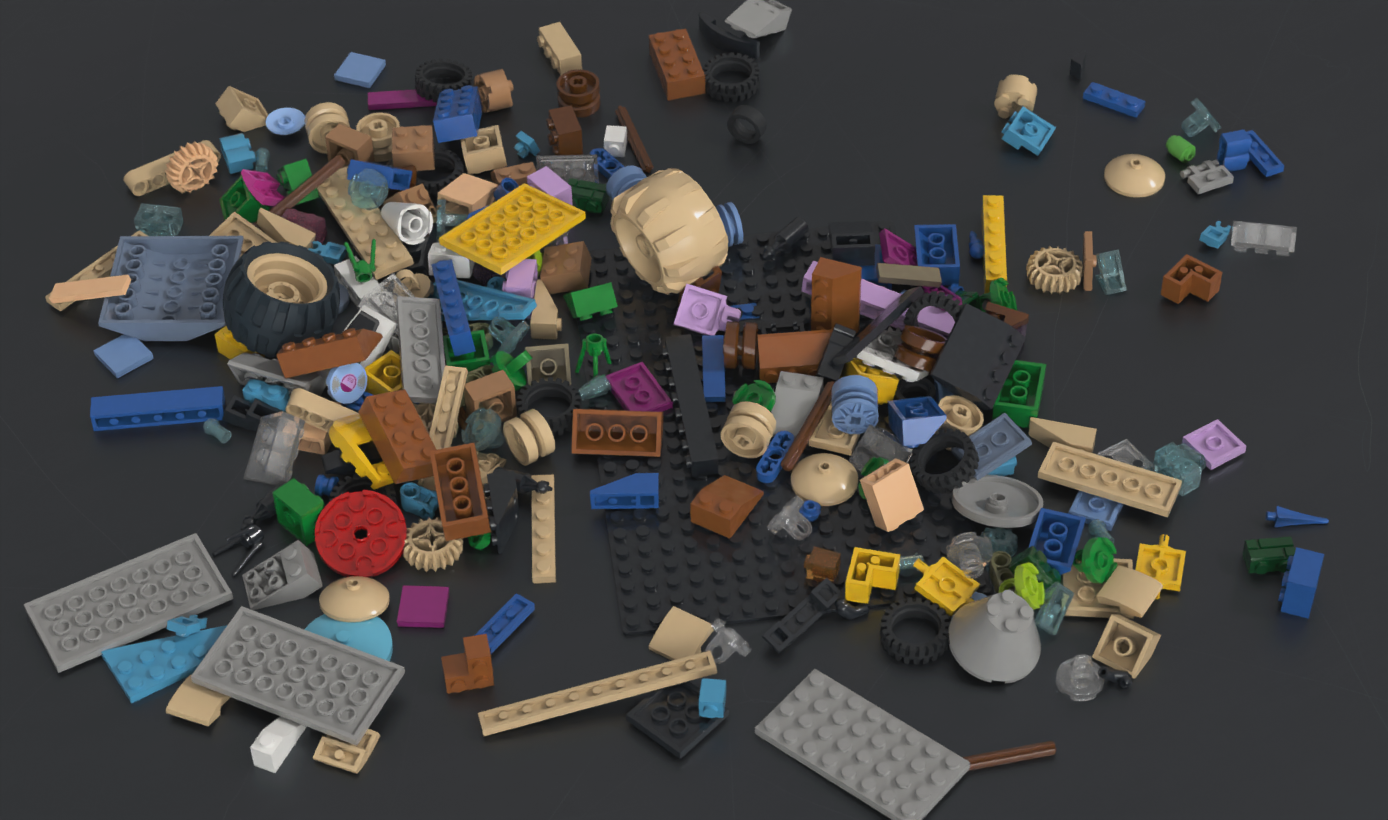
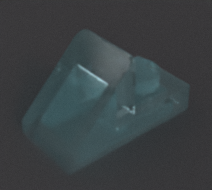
(1111, 272)
(1054, 608)

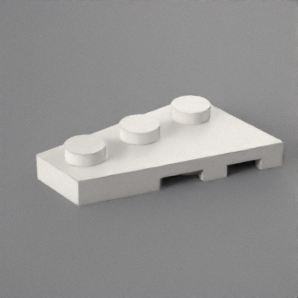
(874, 357)

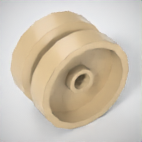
(322, 120)
(379, 127)
(960, 415)
(748, 429)
(529, 437)

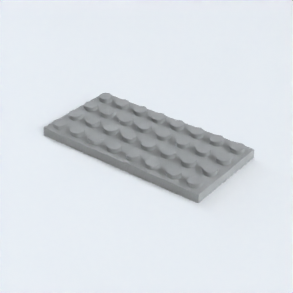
(127, 602)
(298, 675)
(862, 748)

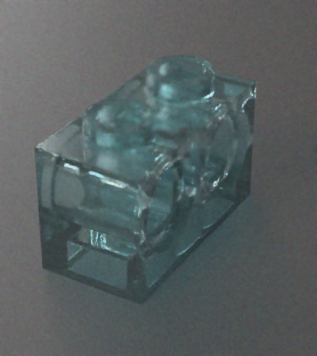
(158, 220)
(1177, 464)

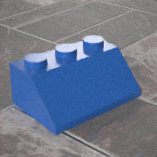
(939, 248)
(915, 419)
(1058, 538)

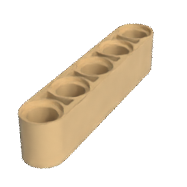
(153, 175)
(316, 409)

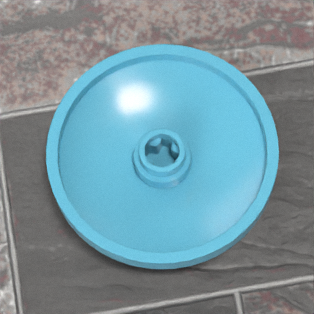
(367, 636)

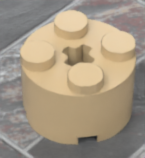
(1014, 94)

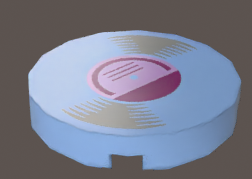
(346, 383)

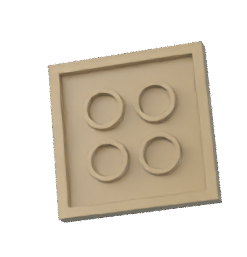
(1085, 598)

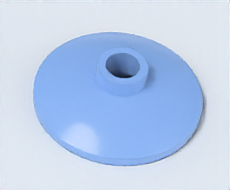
(285, 121)

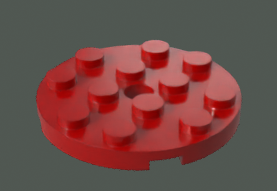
(365, 556)

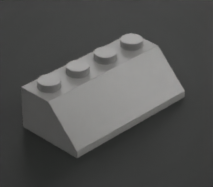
(255, 366)

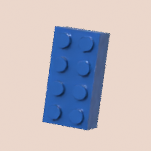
(458, 114)

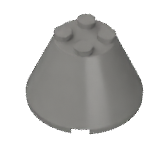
(996, 638)

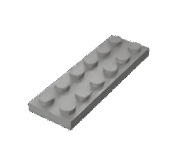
(420, 347)

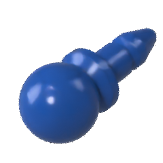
(976, 246)

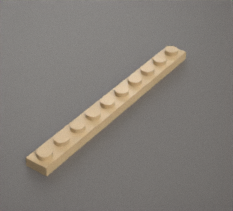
(597, 693)

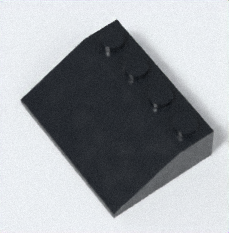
(977, 357)

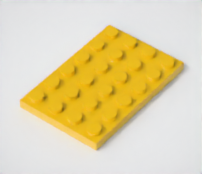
(512, 228)

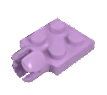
(704, 311)

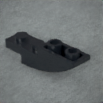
(420, 253)

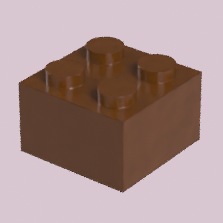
(564, 132)

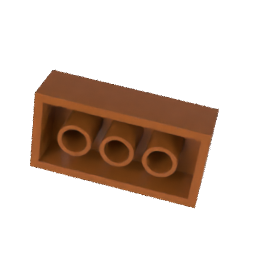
(677, 64)
(398, 435)
(460, 491)

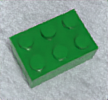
(1021, 393)

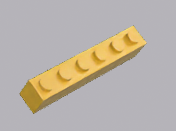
(993, 239)

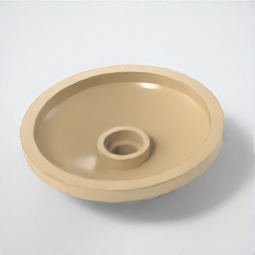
(1134, 175)
(824, 479)
(354, 599)

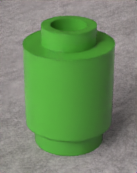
(1180, 148)

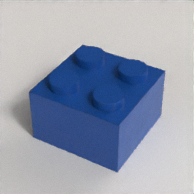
(1300, 582)

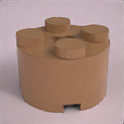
(494, 90)

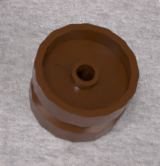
(580, 90)
(740, 345)
(920, 347)

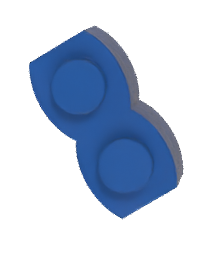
(1234, 150)

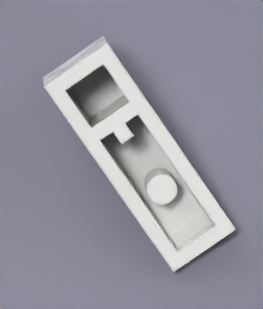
(275, 743)

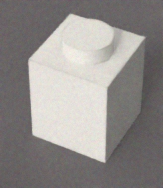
(615, 140)

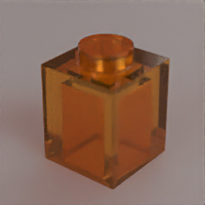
(822, 564)

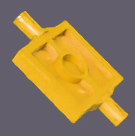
(1162, 563)
(945, 585)

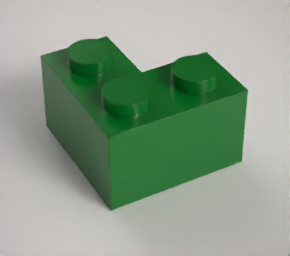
(293, 176)

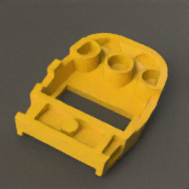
(347, 435)

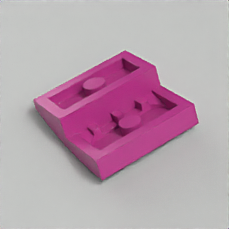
(262, 187)

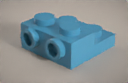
(1027, 130)

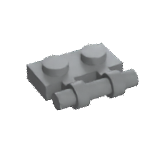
(1207, 176)

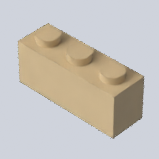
(559, 48)

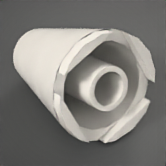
(408, 221)

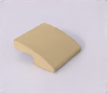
(1129, 591)
(680, 635)
(196, 703)
(344, 754)

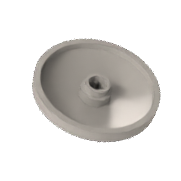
(998, 501)

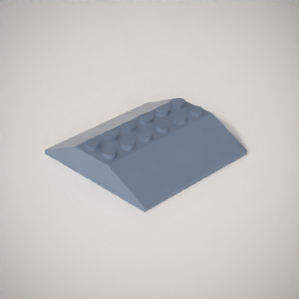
(172, 286)

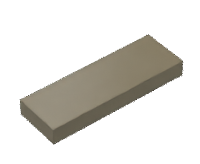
(908, 275)

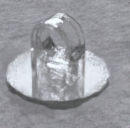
(789, 518)
(970, 553)
(728, 640)
(1079, 678)

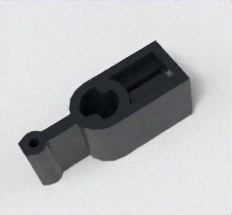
(838, 340)

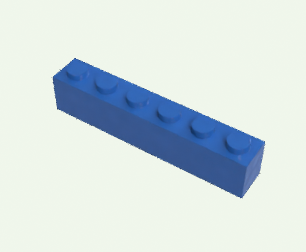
(453, 307)
(157, 408)

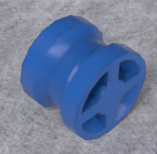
(324, 485)

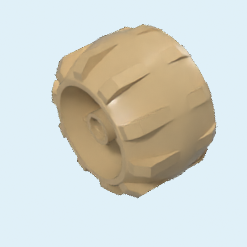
(669, 230)

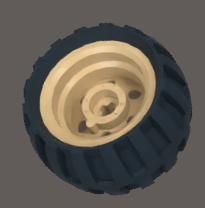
(280, 297)

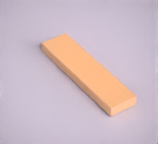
(90, 289)

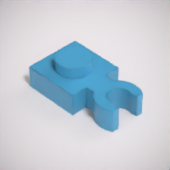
(1215, 235)
(331, 253)
(186, 626)

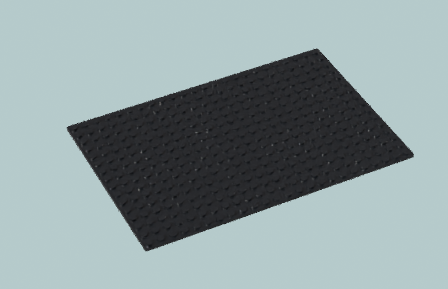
(754, 574)

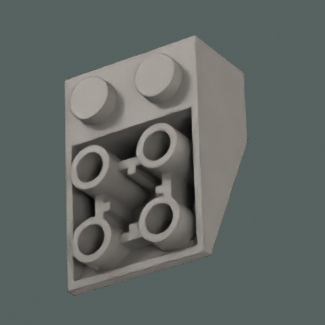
(760, 17)
(283, 577)

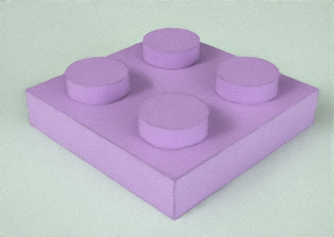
(1215, 443)

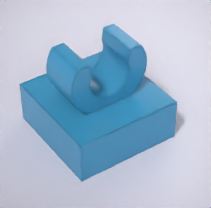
(526, 145)

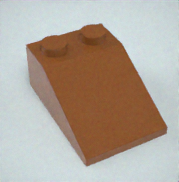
(724, 505)

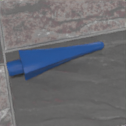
(1286, 517)

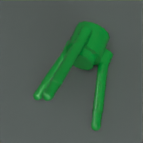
(362, 269)
(594, 345)

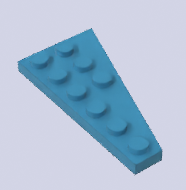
(488, 303)
(159, 662)

